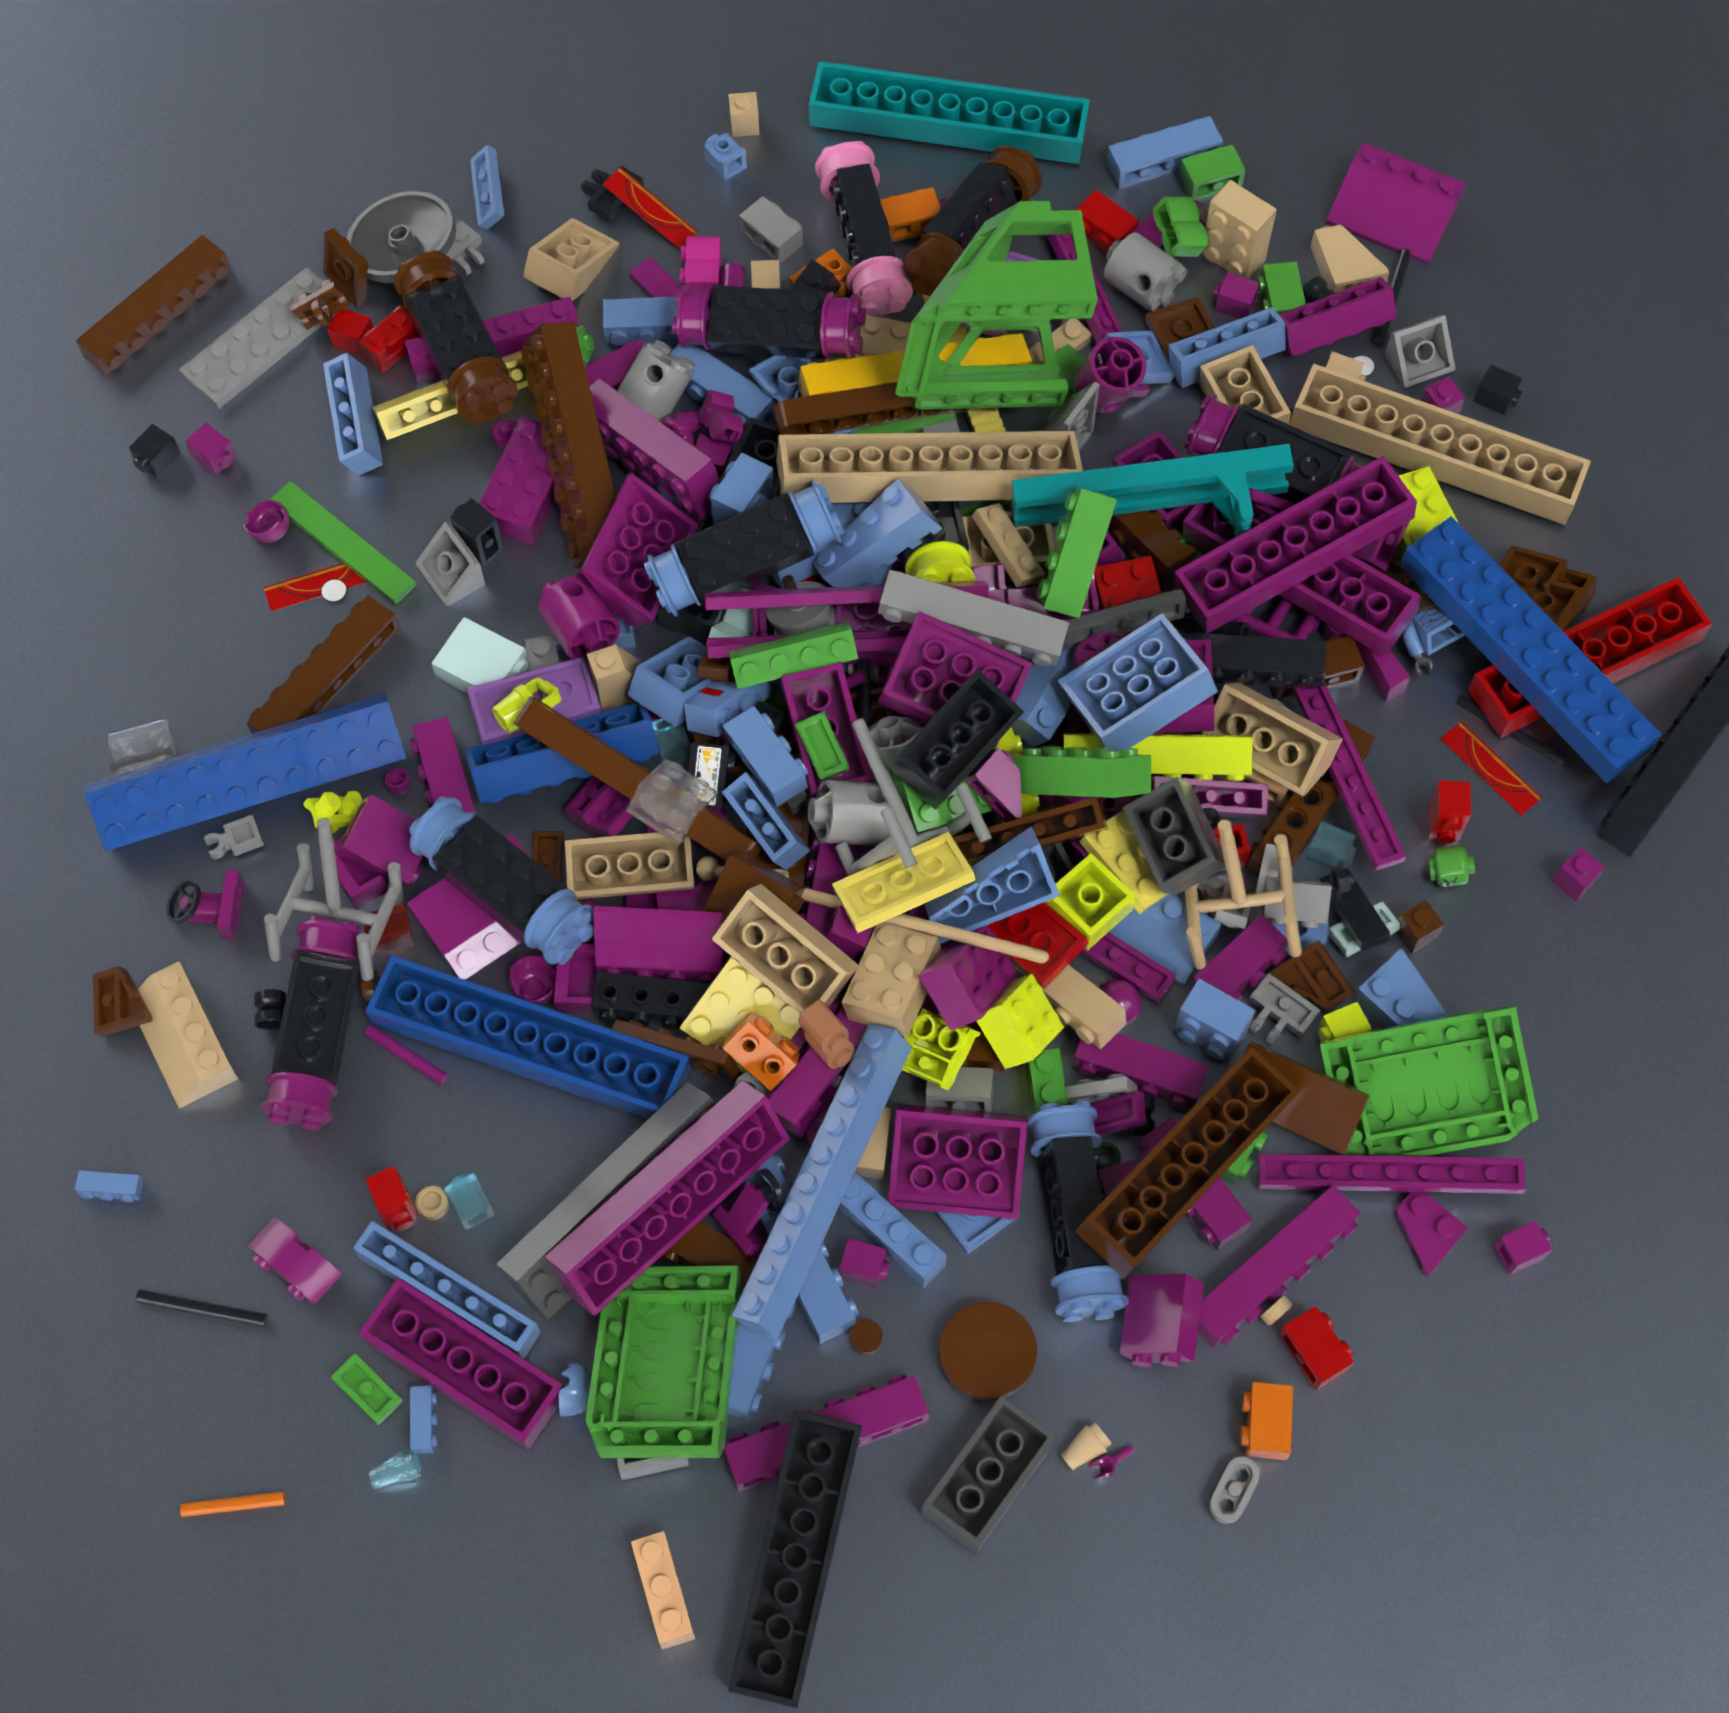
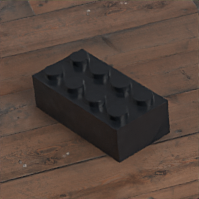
(956, 739)

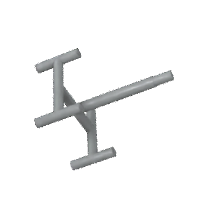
(897, 820)
(305, 881)

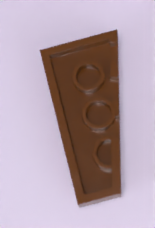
(707, 1059)

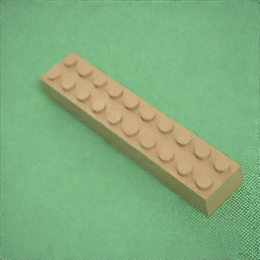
(1453, 445)
(931, 464)

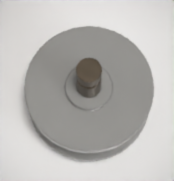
(800, 618)

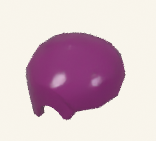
(267, 521)
(532, 979)
(1125, 995)

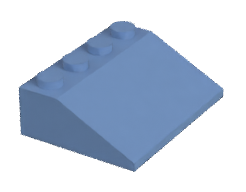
(1138, 685)

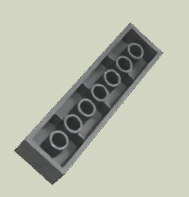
(526, 1262)

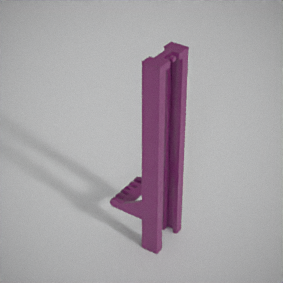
(769, 596)

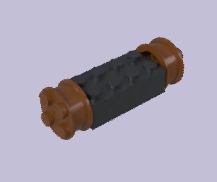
(987, 191)
(455, 337)

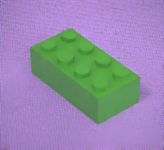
(1076, 552)
(1084, 771)

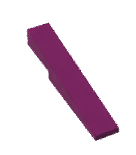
(1385, 671)

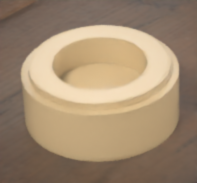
(432, 1202)
(1276, 1310)

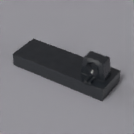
(1355, 909)

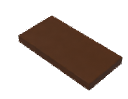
(1323, 1109)

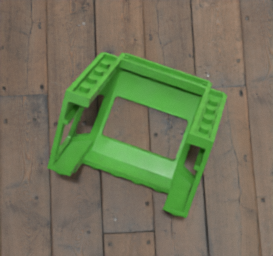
(999, 296)

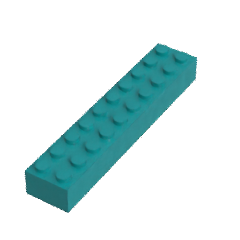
(947, 112)

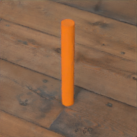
(232, 1504)

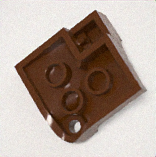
(1550, 583)

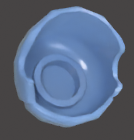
(574, 1397)

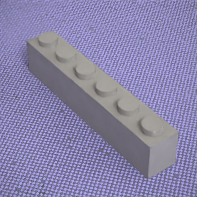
(992, 621)

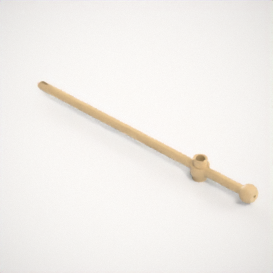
(710, 869)

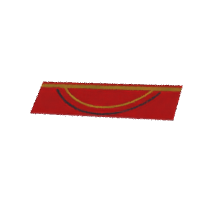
(649, 207)
(308, 586)
(1491, 768)

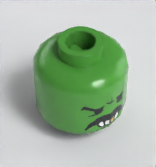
(1451, 866)

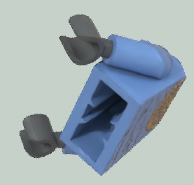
(1428, 633)

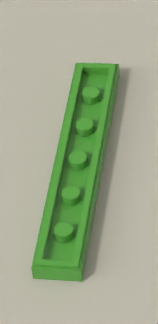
(344, 544)

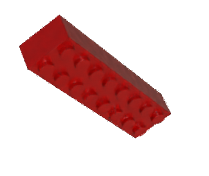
(1615, 641)

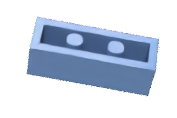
(109, 1186)
(423, 1419)

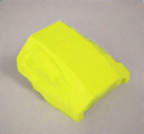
(937, 1050)

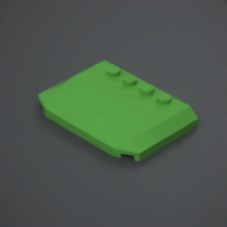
(1436, 1083)
(665, 1364)

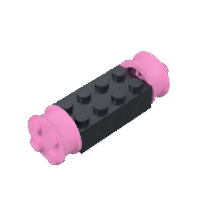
(851, 184)

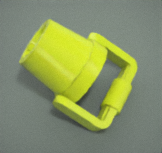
(510, 707)

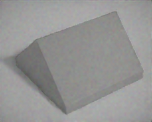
(1420, 351)
(450, 566)

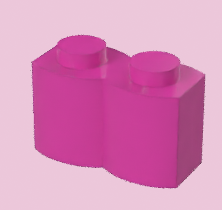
(701, 262)

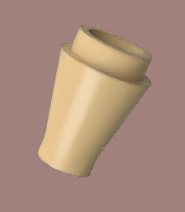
(1086, 1446)

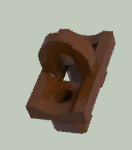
(309, 307)

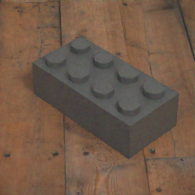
(988, 1474)

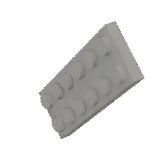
(252, 343)

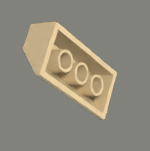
(1283, 742)
(628, 865)
(183, 1037)

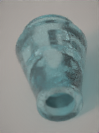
(397, 1470)

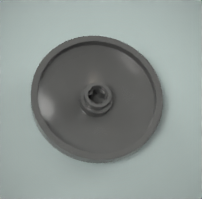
(399, 230)

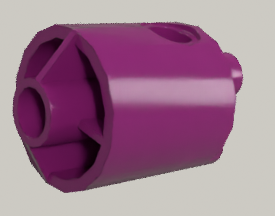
(1117, 368)
(577, 616)

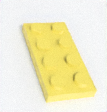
(892, 889)

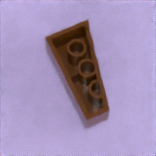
(1145, 535)

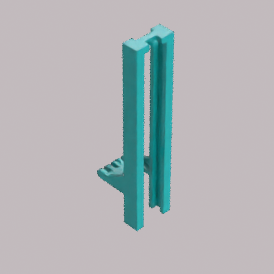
(1163, 484)

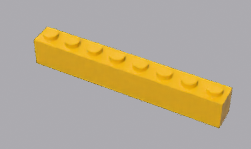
(885, 368)

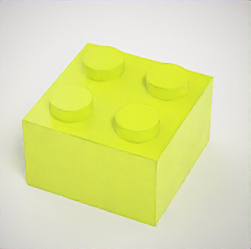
(1092, 899)
(1020, 1022)

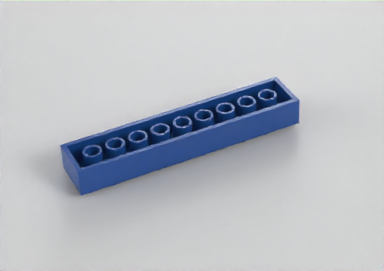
(1529, 649)
(244, 772)
(526, 1038)

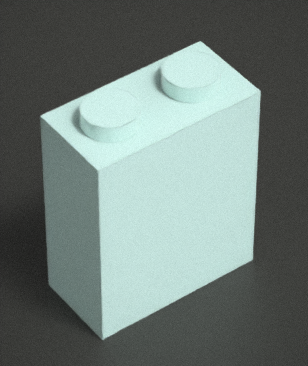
(477, 657)

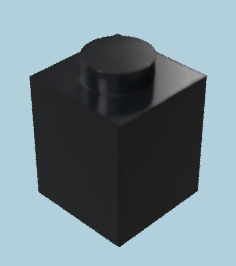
(1498, 390)
(154, 450)

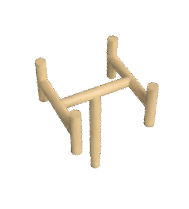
(1240, 899)

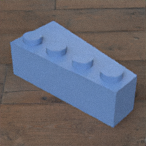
(876, 537)
(1004, 885)
(1398, 995)

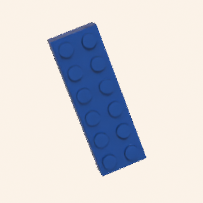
(526, 763)

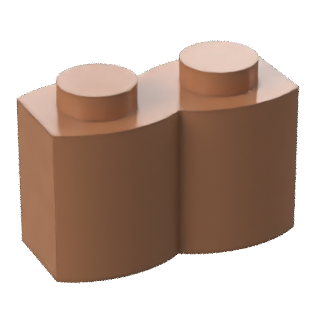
(826, 1034)

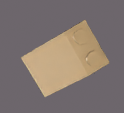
(569, 259)

